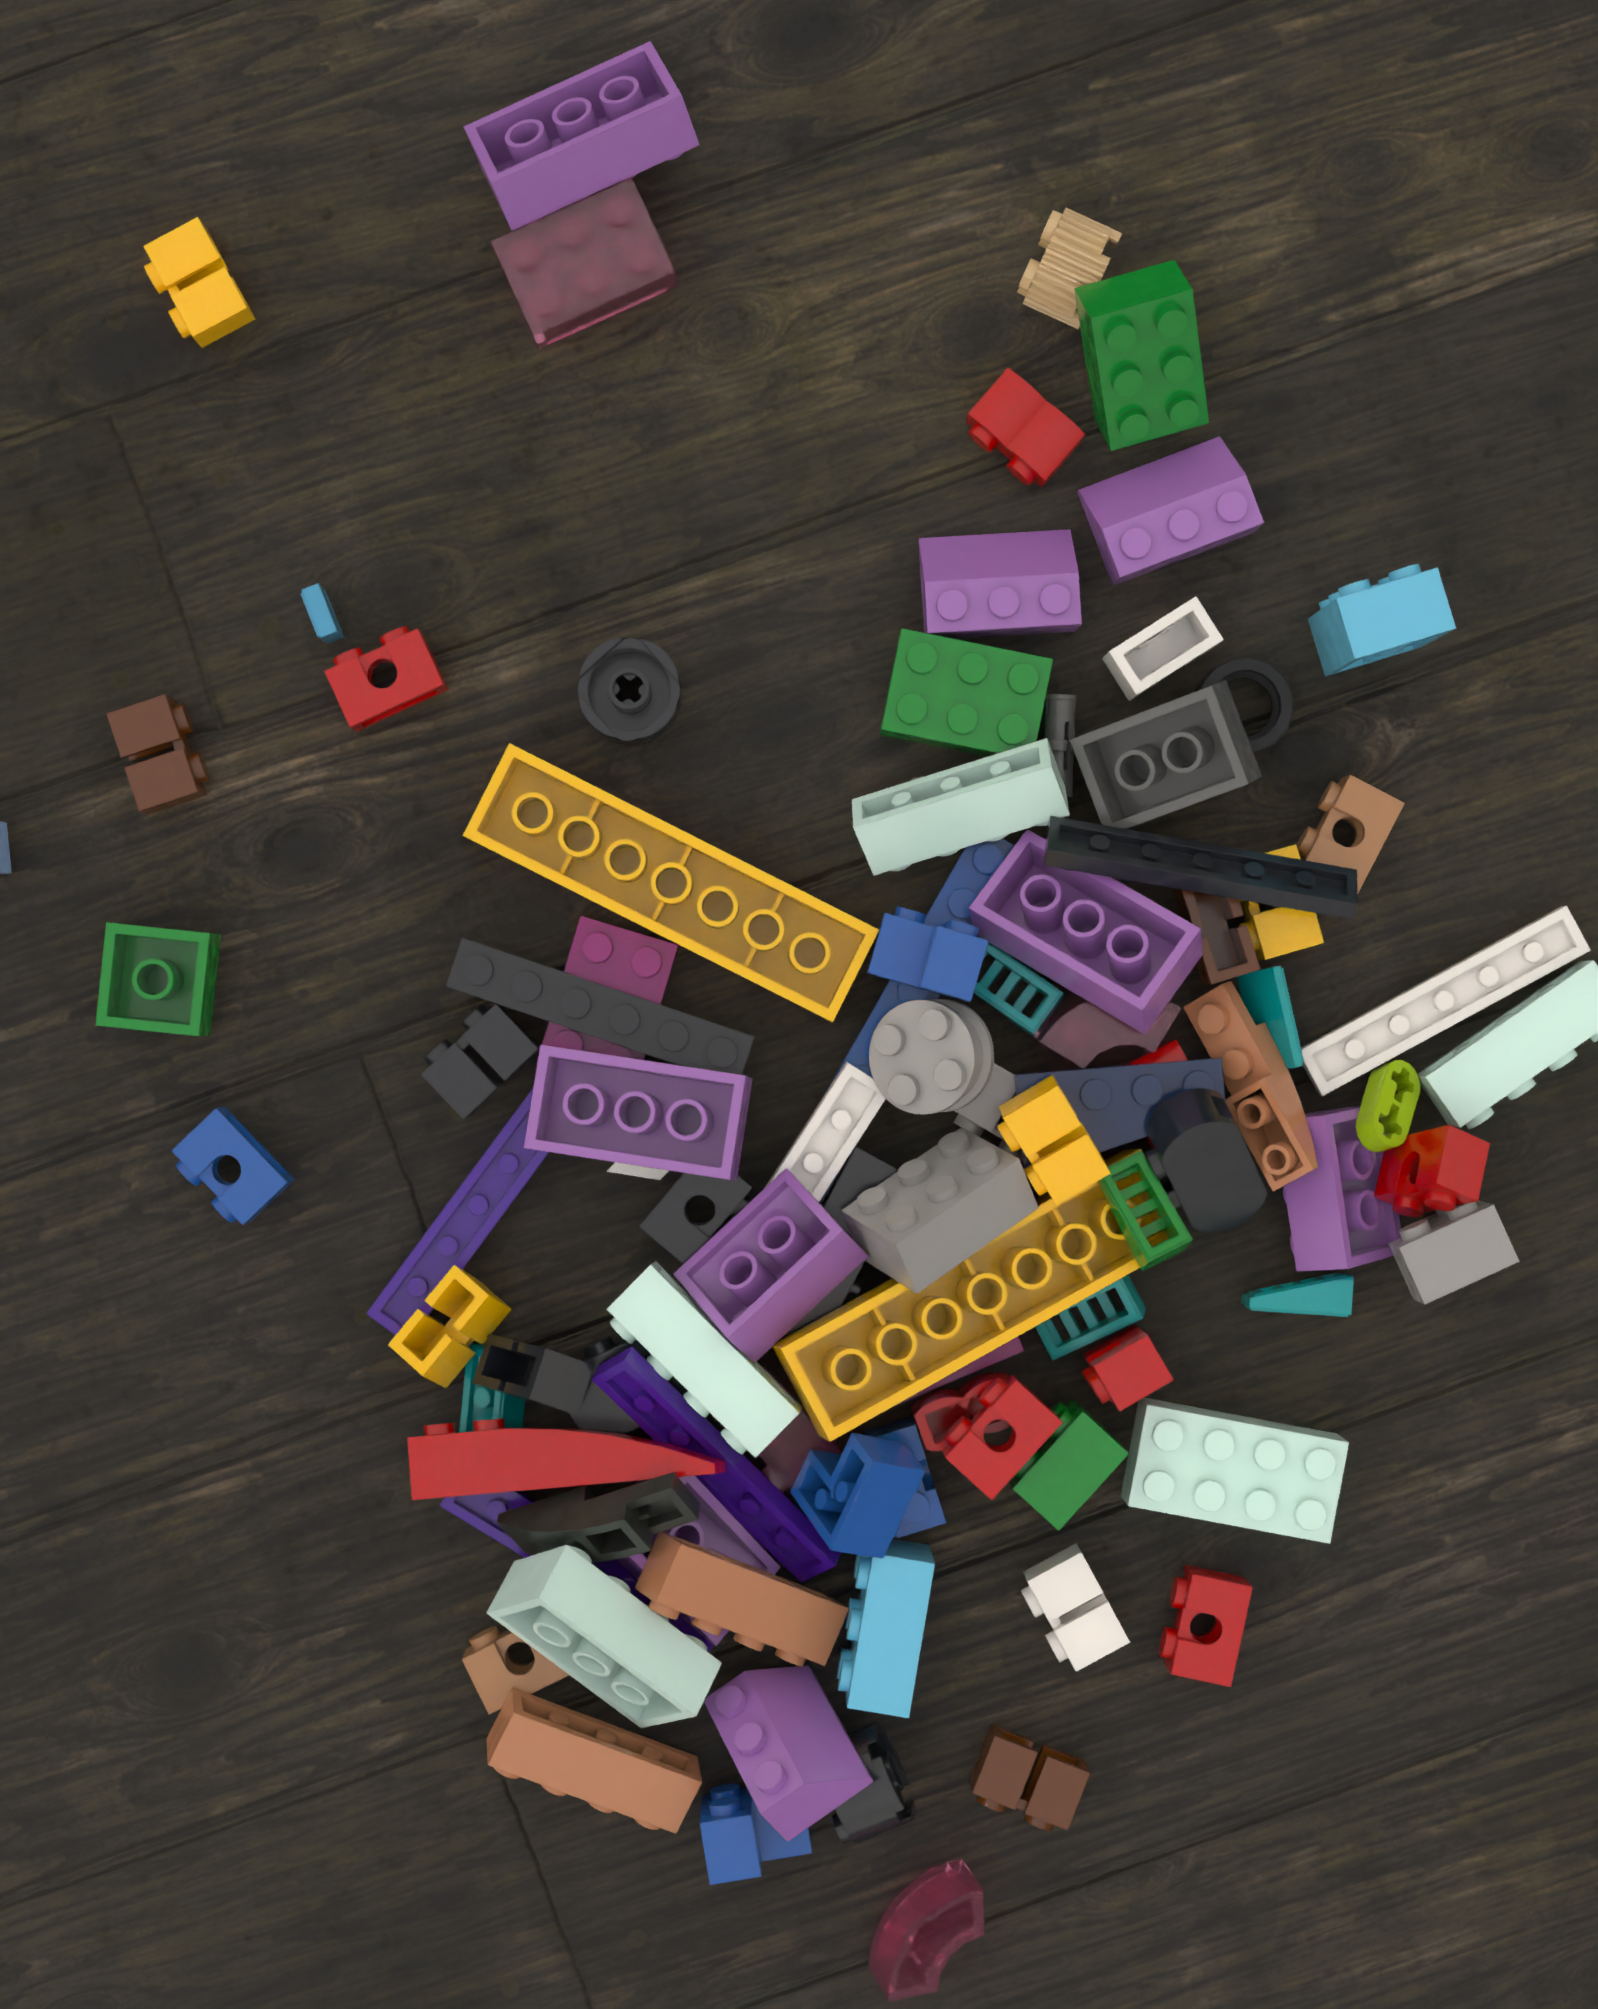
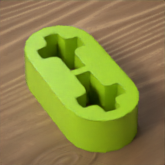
(1393, 1109)

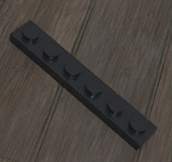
(1201, 867)
(597, 1009)

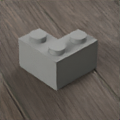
(1452, 1250)

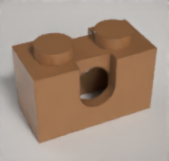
(1369, 813)
(496, 1672)

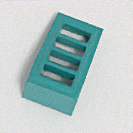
(1045, 1010)
(1314, 1296)
(1096, 1329)

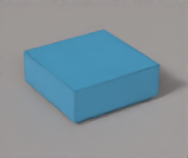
(321, 613)

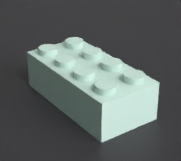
(1234, 1470)
(605, 1636)

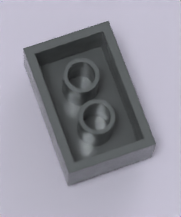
(1166, 757)

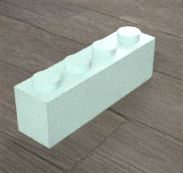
(960, 807)
(1515, 1048)
(703, 1360)

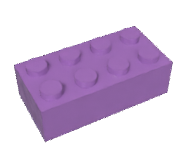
(582, 135)
(1087, 934)
(638, 1112)

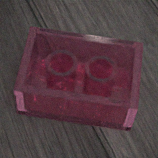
(584, 263)

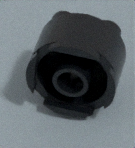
(632, 662)
(880, 1804)

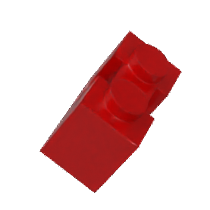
(415, 682)
(1432, 1171)
(1125, 1368)
(995, 1465)
(1214, 1654)

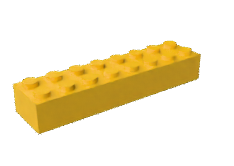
(670, 882)
(905, 1341)

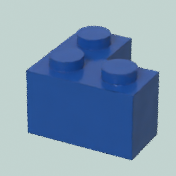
(927, 956)
(858, 1494)
(739, 1837)

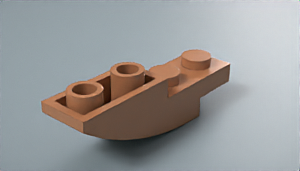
(1259, 1085)

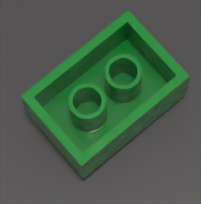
(1142, 354)
(964, 694)

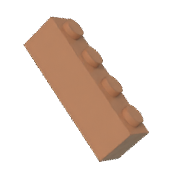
(741, 1599)
(593, 1761)

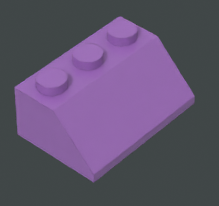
(1170, 510)
(999, 584)
(1334, 1207)
(770, 1265)
(787, 1745)

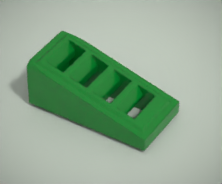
(1159, 1201)

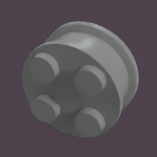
(931, 1056)

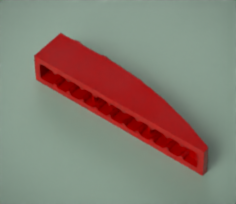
(538, 1458)

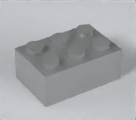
(940, 1209)

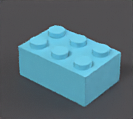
(1380, 620)
(886, 1629)

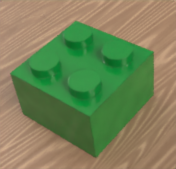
(158, 979)
(1068, 1465)

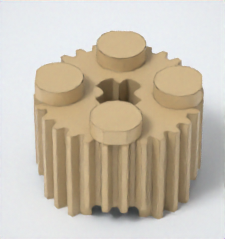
(1070, 261)

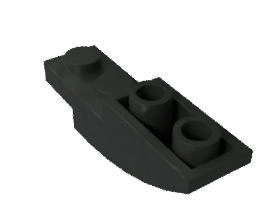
(605, 1525)

